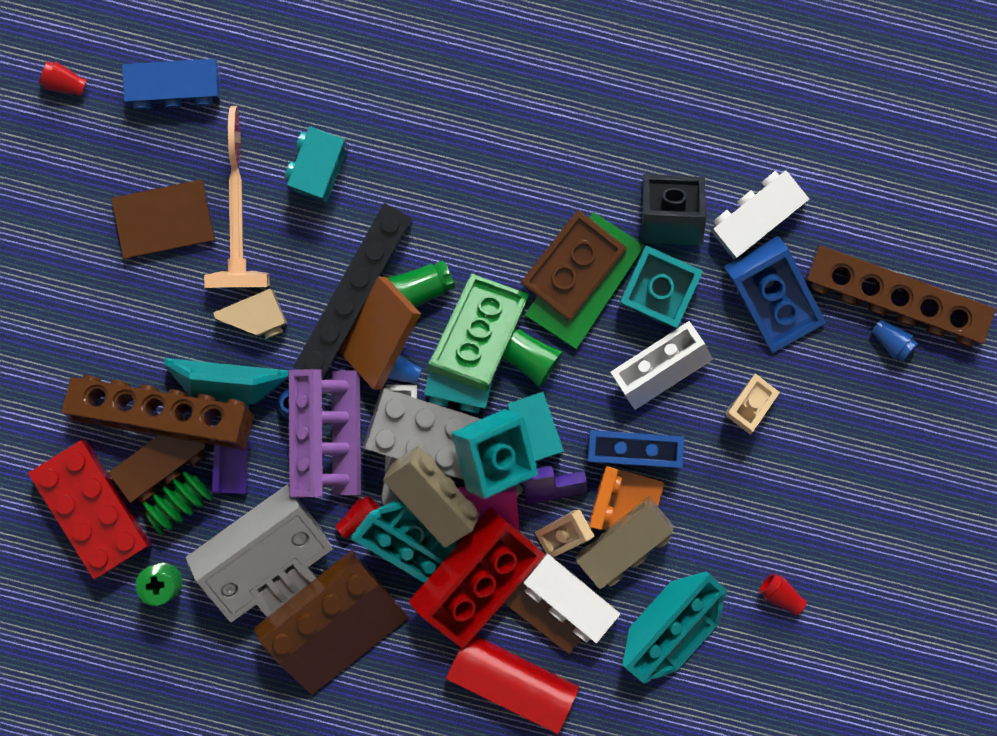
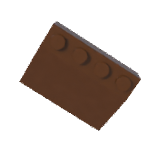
(330, 623)

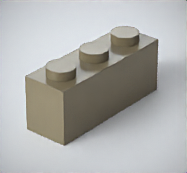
(431, 496)
(625, 543)

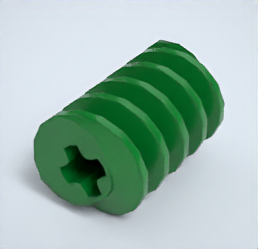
(177, 501)
(154, 594)

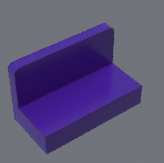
(230, 470)

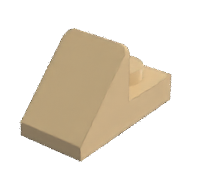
(752, 403)
(564, 533)

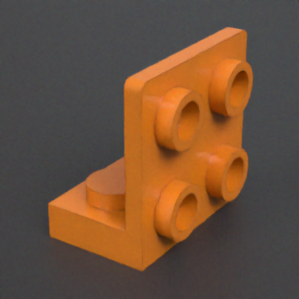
(619, 494)

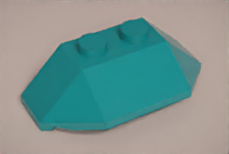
(226, 380)
(402, 540)
(673, 626)

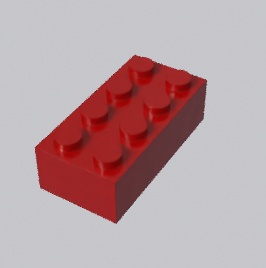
(89, 508)
(476, 578)

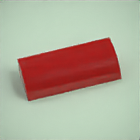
(513, 683)

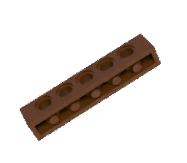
(976, 314)
(229, 433)

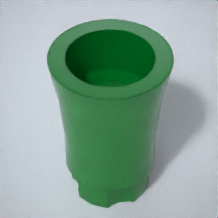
(424, 283)
(532, 357)

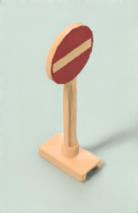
(236, 274)

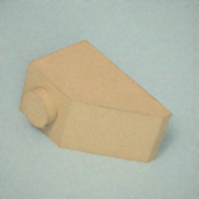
(256, 315)

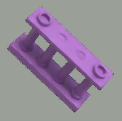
(306, 433)

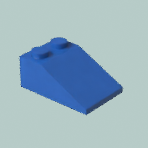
(775, 294)

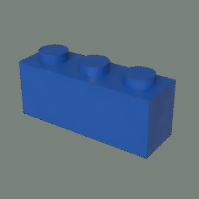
(171, 83)
(635, 448)

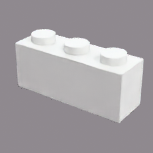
(758, 213)
(662, 365)
(570, 599)

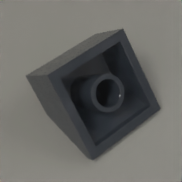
(673, 210)

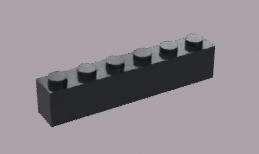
(349, 297)

